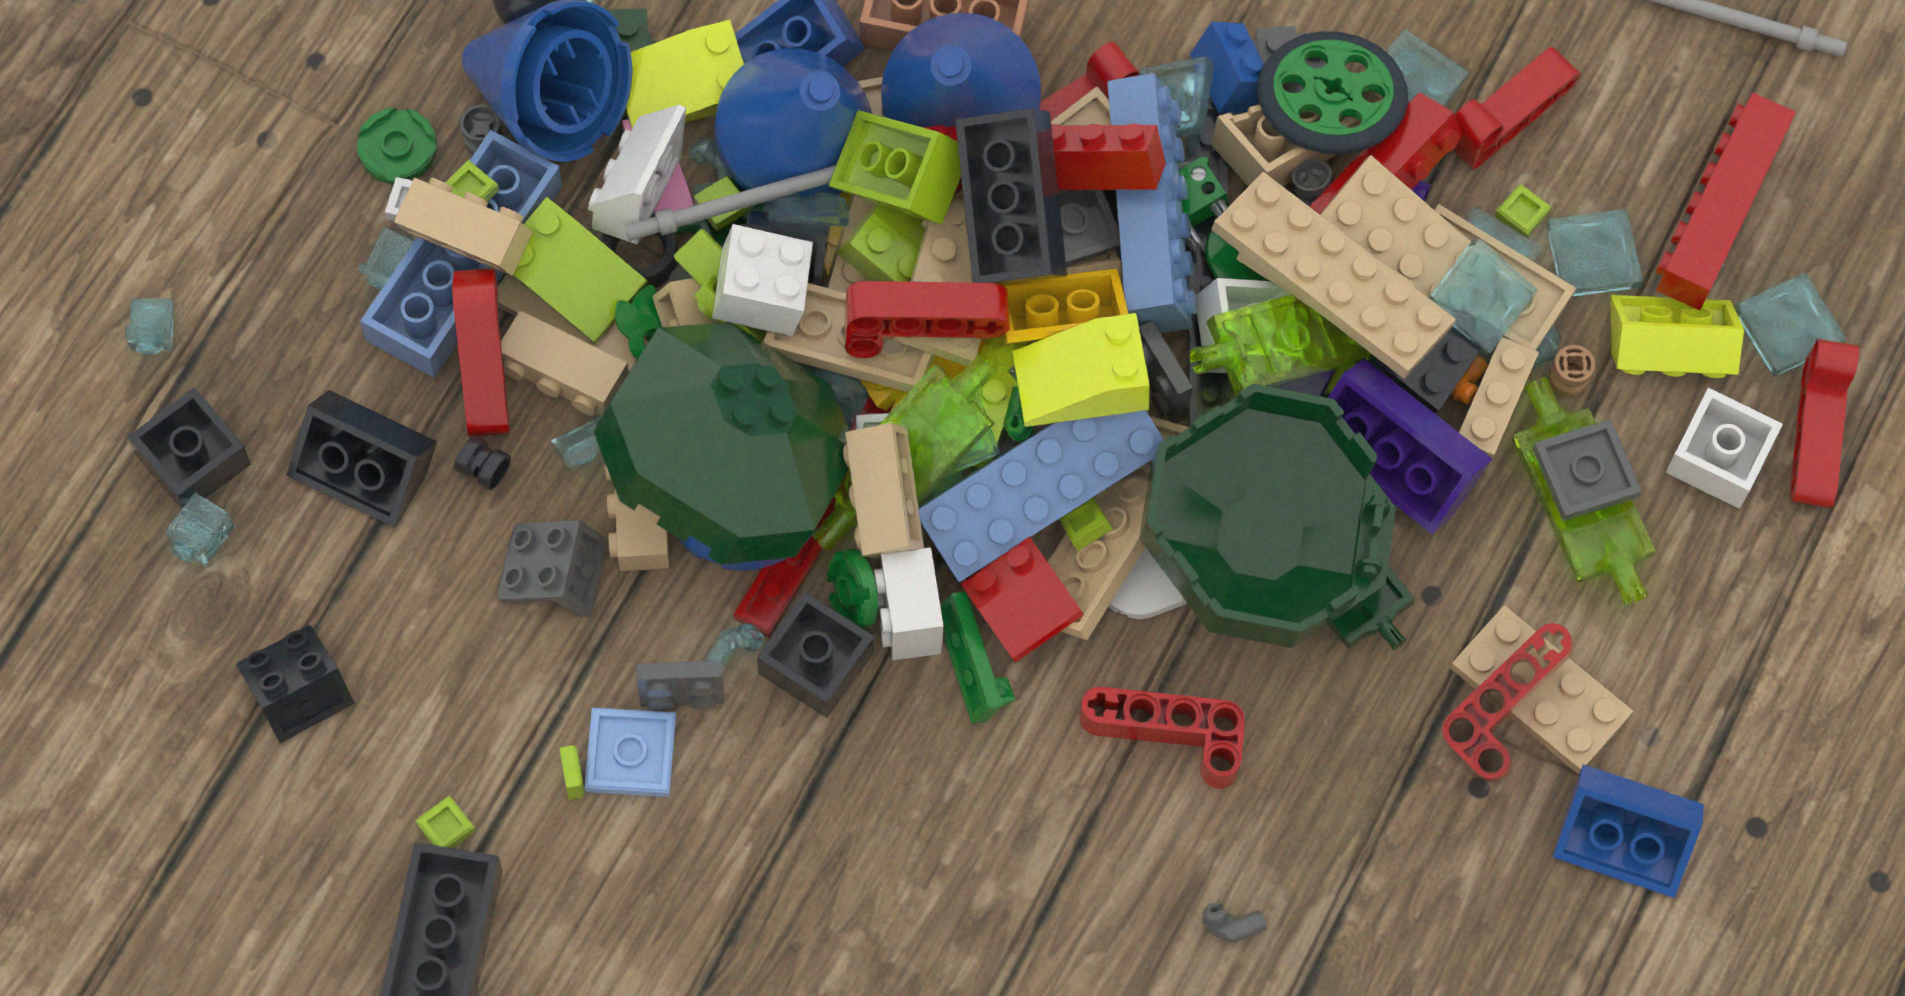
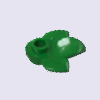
(638, 319)

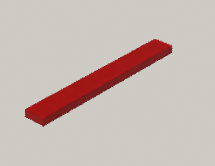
(779, 583)

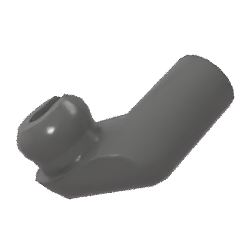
(1229, 927)

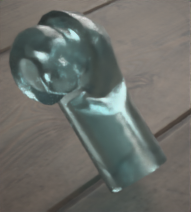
(706, 150)

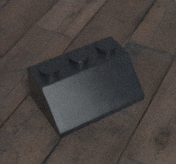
(360, 457)

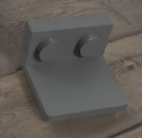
(554, 564)

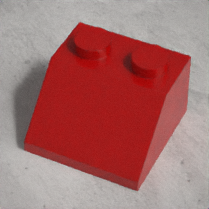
(1022, 599)

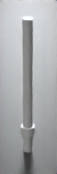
(1804, 38)
(668, 221)

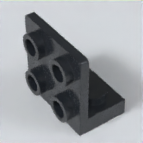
(295, 683)

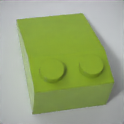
(899, 167)
(884, 245)
(575, 271)

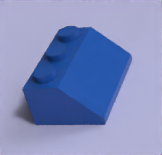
(1629, 831)

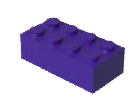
(1420, 457)

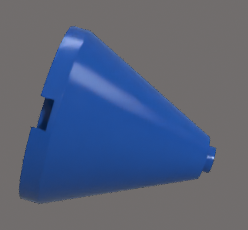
(958, 71)
(555, 77)
(786, 117)

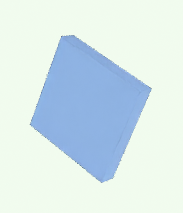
(630, 752)

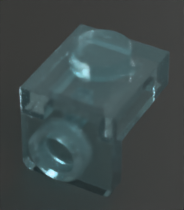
(385, 256)

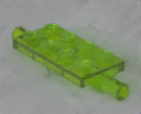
(1275, 344)
(941, 430)
(1597, 541)

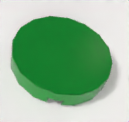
(396, 145)
(853, 587)

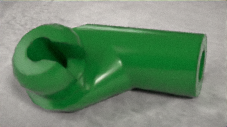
(1014, 420)

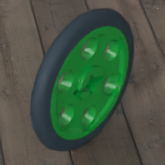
(1328, 134)

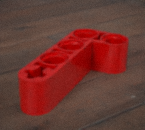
(1104, 65)
(1513, 106)
(921, 310)
(480, 351)
(1821, 421)
(1513, 694)
(1162, 728)

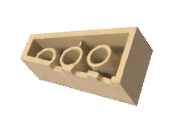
(1255, 147)

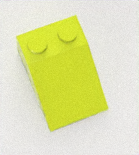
(684, 72)
(1083, 372)

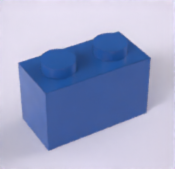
(1235, 66)

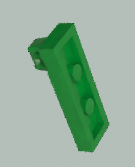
(979, 687)

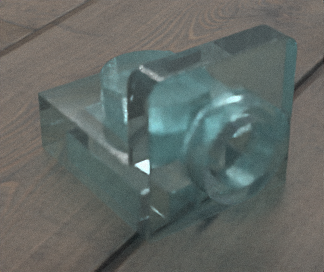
(150, 325)

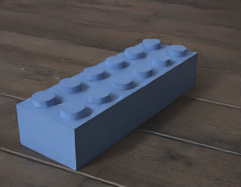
(1153, 220)
(415, 307)
(1034, 486)

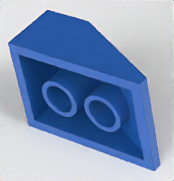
(801, 25)

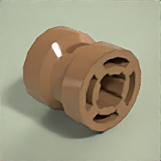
(1568, 379)

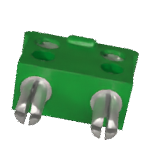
(1204, 197)

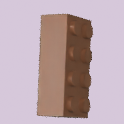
(889, 21)

